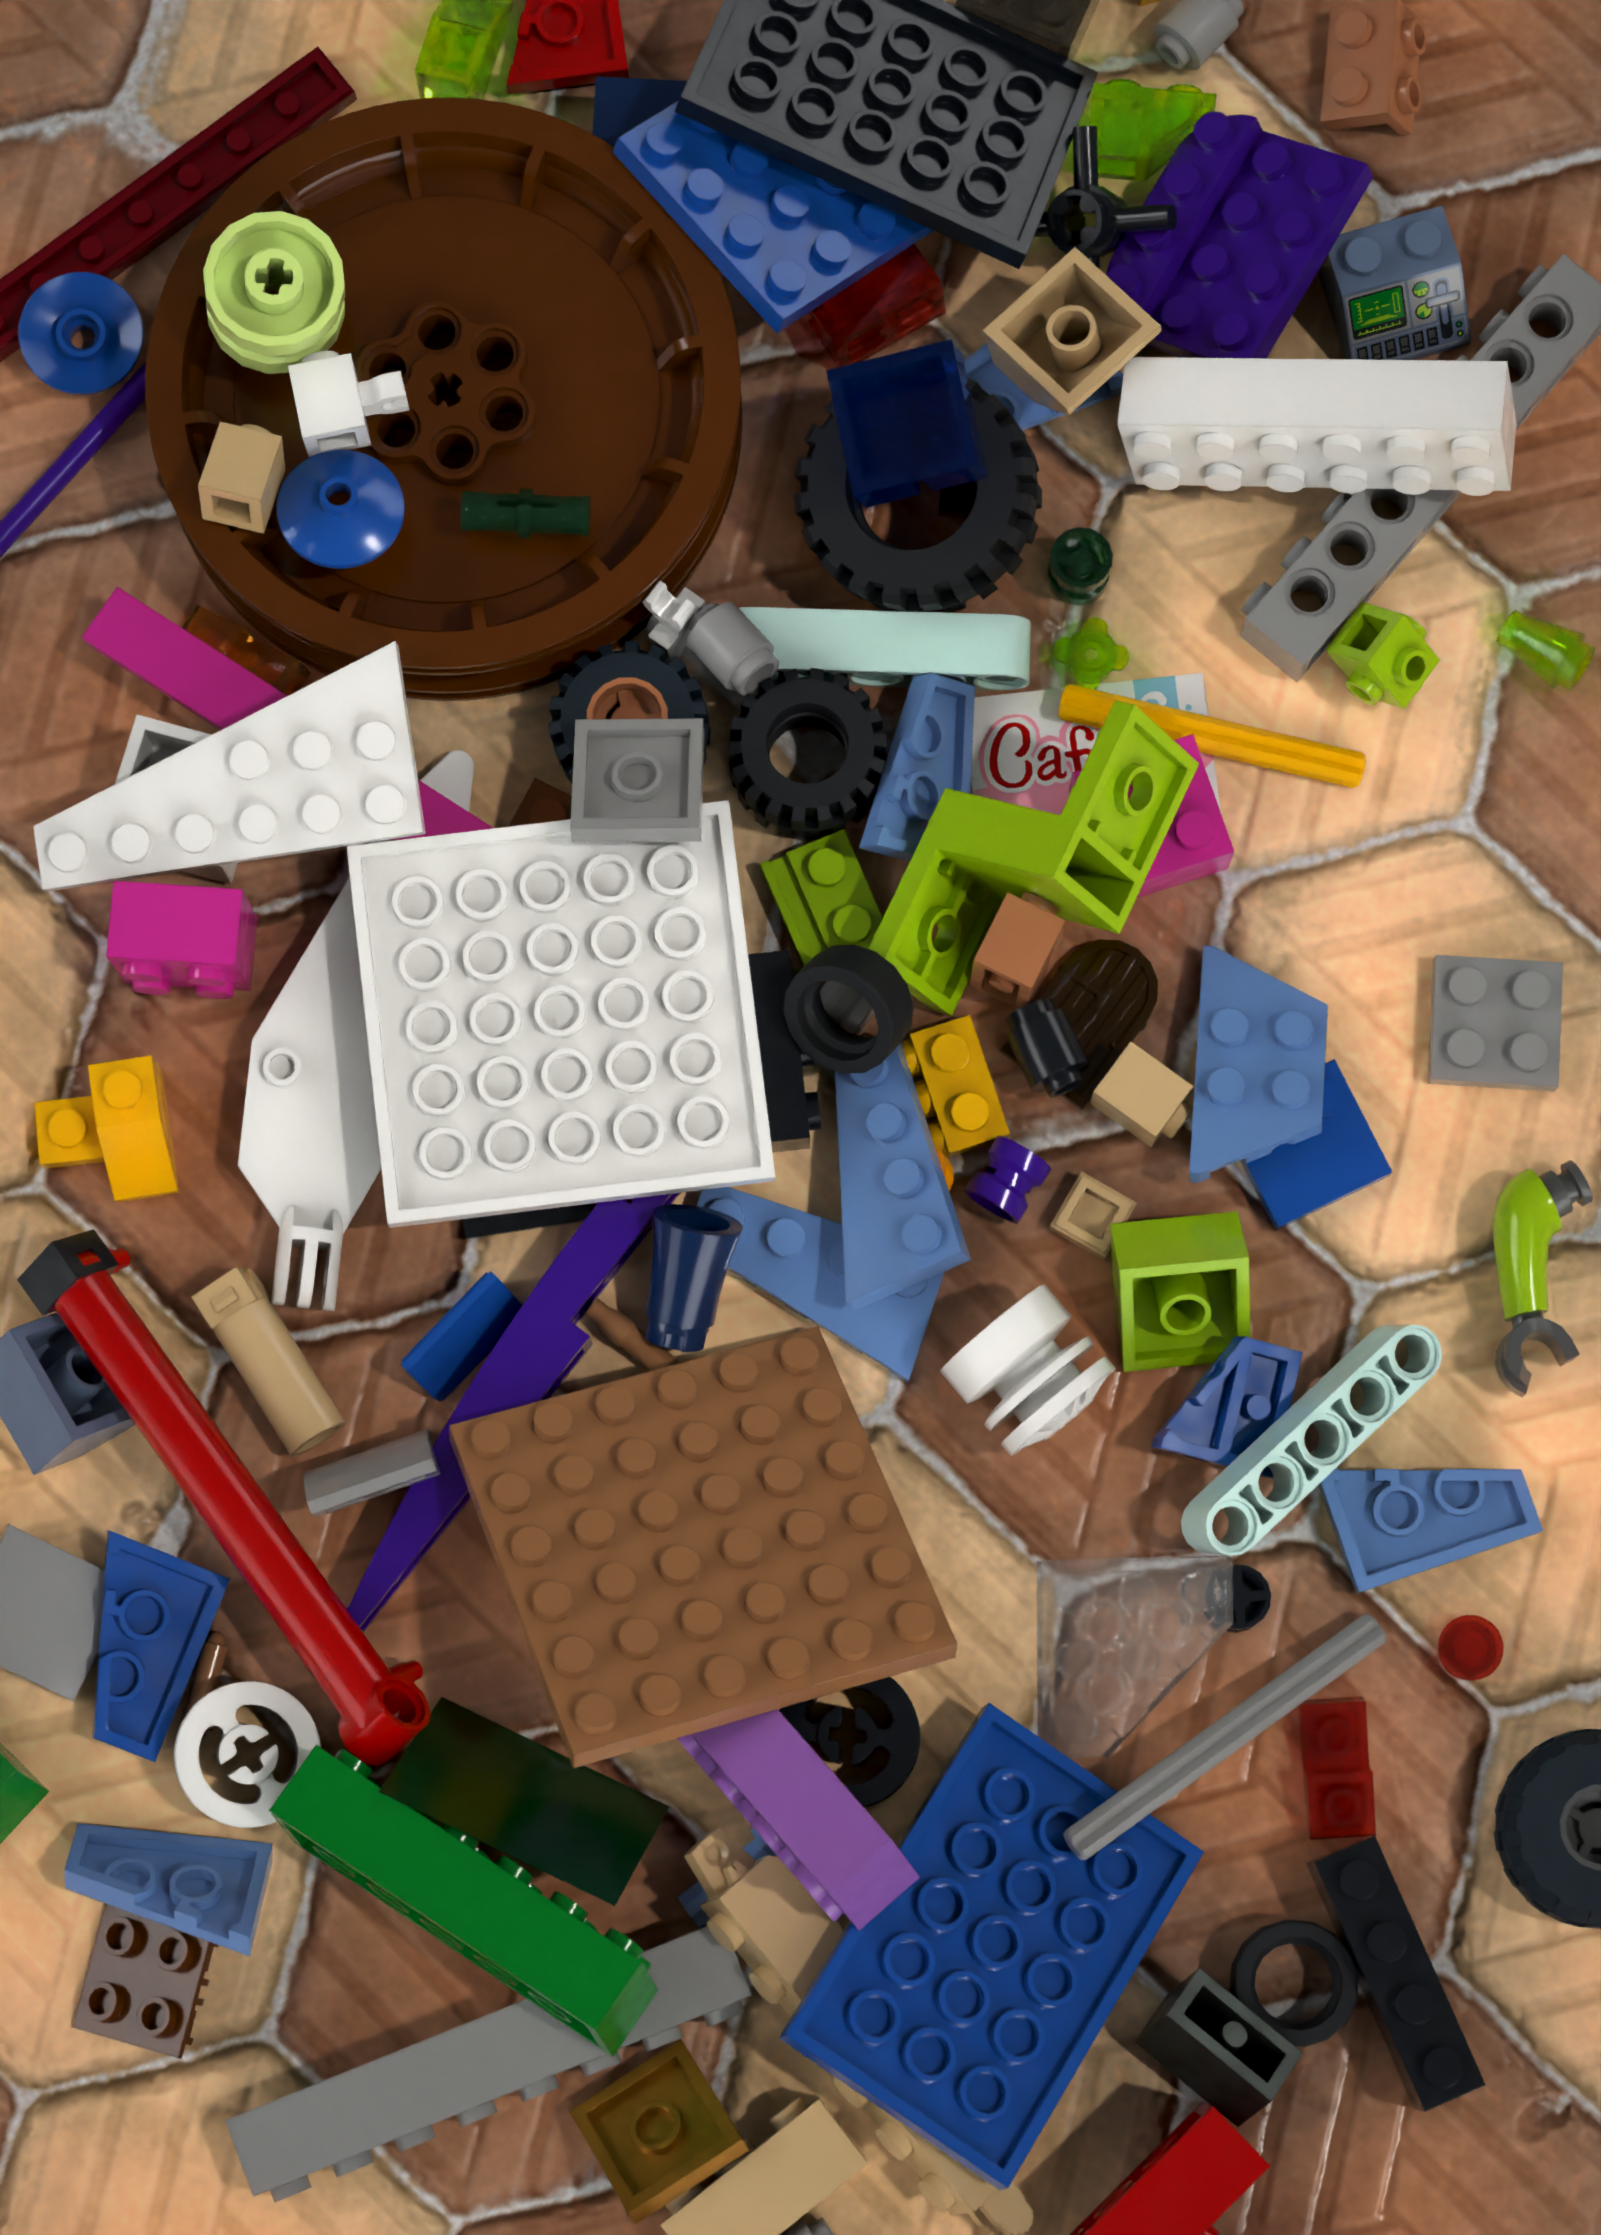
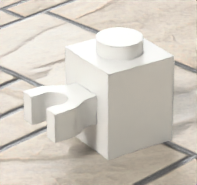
(334, 403)

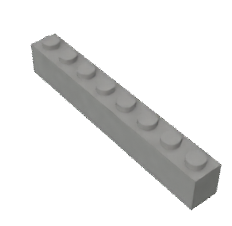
(466, 2071)

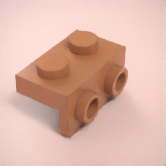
(1372, 66)

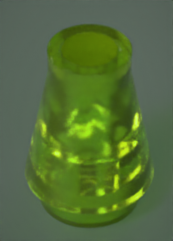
(1547, 649)

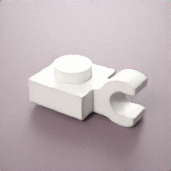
(671, 618)

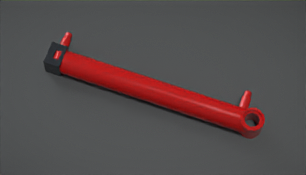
(375, 1703)

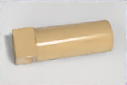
(269, 1360)

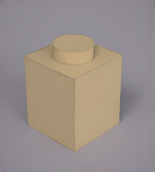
(242, 476)
(1143, 1096)

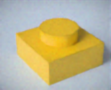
(67, 1132)

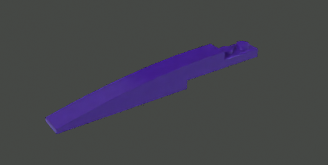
(521, 1369)

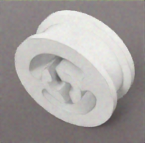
(219, 1710)

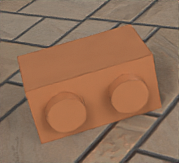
(1017, 949)

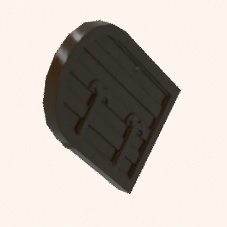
(1107, 999)

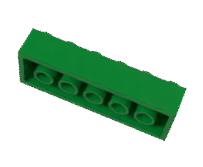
(466, 1900)

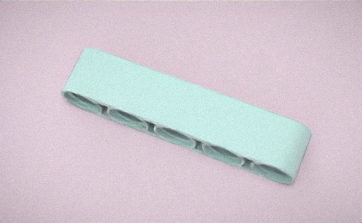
(896, 645)
(1283, 1443)

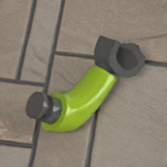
(1523, 1225)

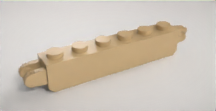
(786, 1942)

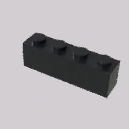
(1396, 1974)

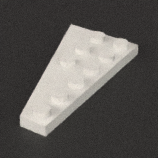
(284, 781)

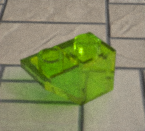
(462, 48)
(1142, 125)

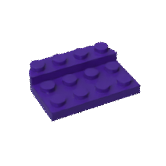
(1245, 241)

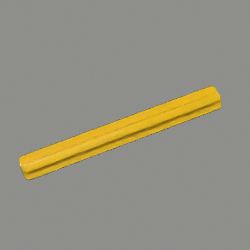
(1225, 737)

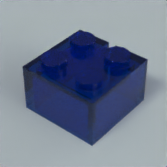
(907, 423)

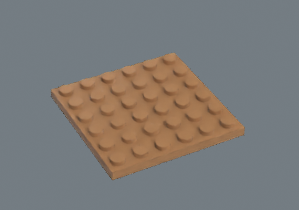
(699, 1545)

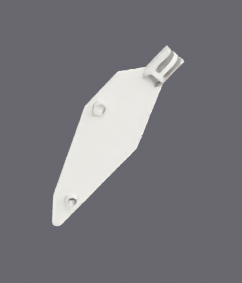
(310, 1091)

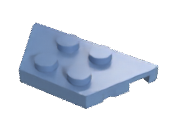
(1254, 1065)

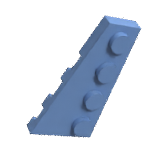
(892, 1186)
(802, 1265)

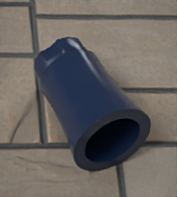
(687, 1273)

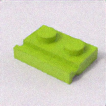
(822, 896)

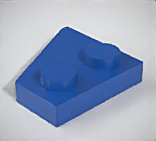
(1233, 1403)

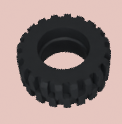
(932, 576)

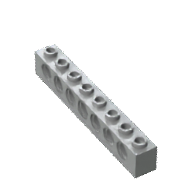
(1297, 638)

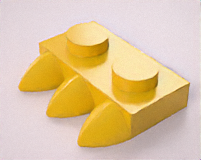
(955, 1086)

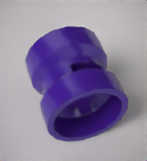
(1008, 1177)

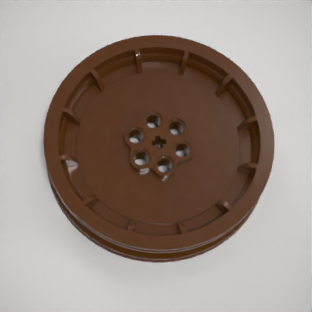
(620, 368)

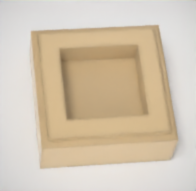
(1088, 1215)

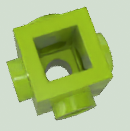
(1394, 658)

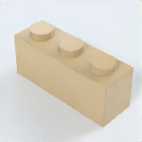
(774, 2180)

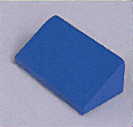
(462, 1337)

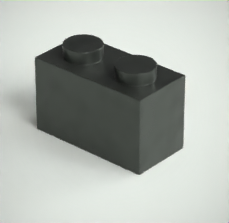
(1219, 2047)

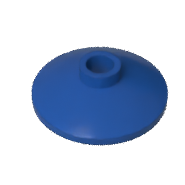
(76, 304)
(343, 533)

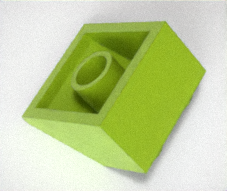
(1179, 1289)

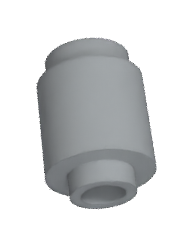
(1195, 30)
(731, 647)

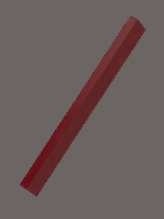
(180, 185)

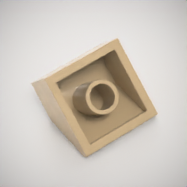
(1068, 334)

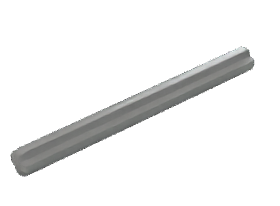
(1224, 1737)

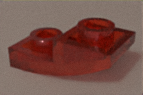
(1336, 1768)

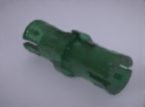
(525, 513)

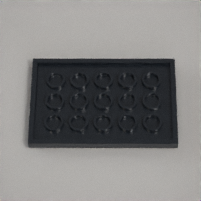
(898, 107)

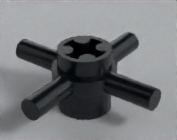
(1065, 216)

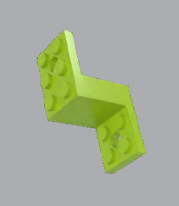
(1080, 861)

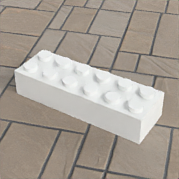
(1319, 424)

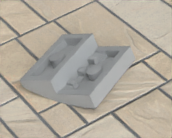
(370, 1473)
(48, 1612)

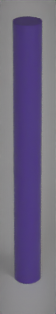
(72, 460)

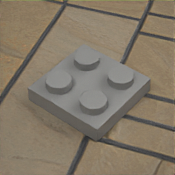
(637, 780)
(1495, 1023)

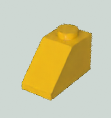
(134, 1127)

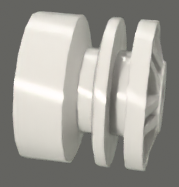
(1028, 1370)

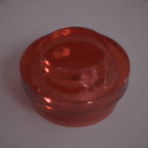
(1470, 1647)

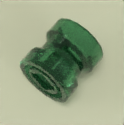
(1082, 553)

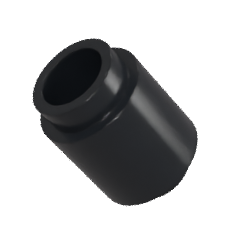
(1046, 1048)

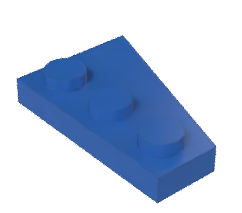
(149, 1641)

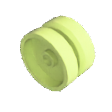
(265, 256)

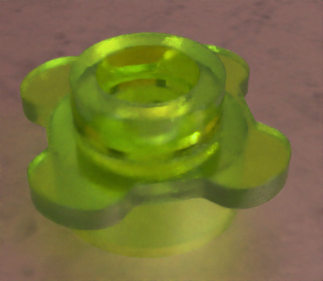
(1093, 636)

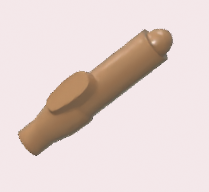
(625, 1333)
(207, 1671)

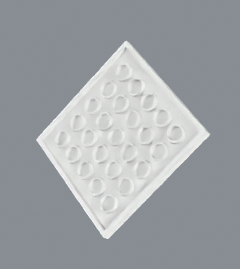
(557, 1019)

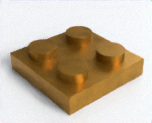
(658, 2131)

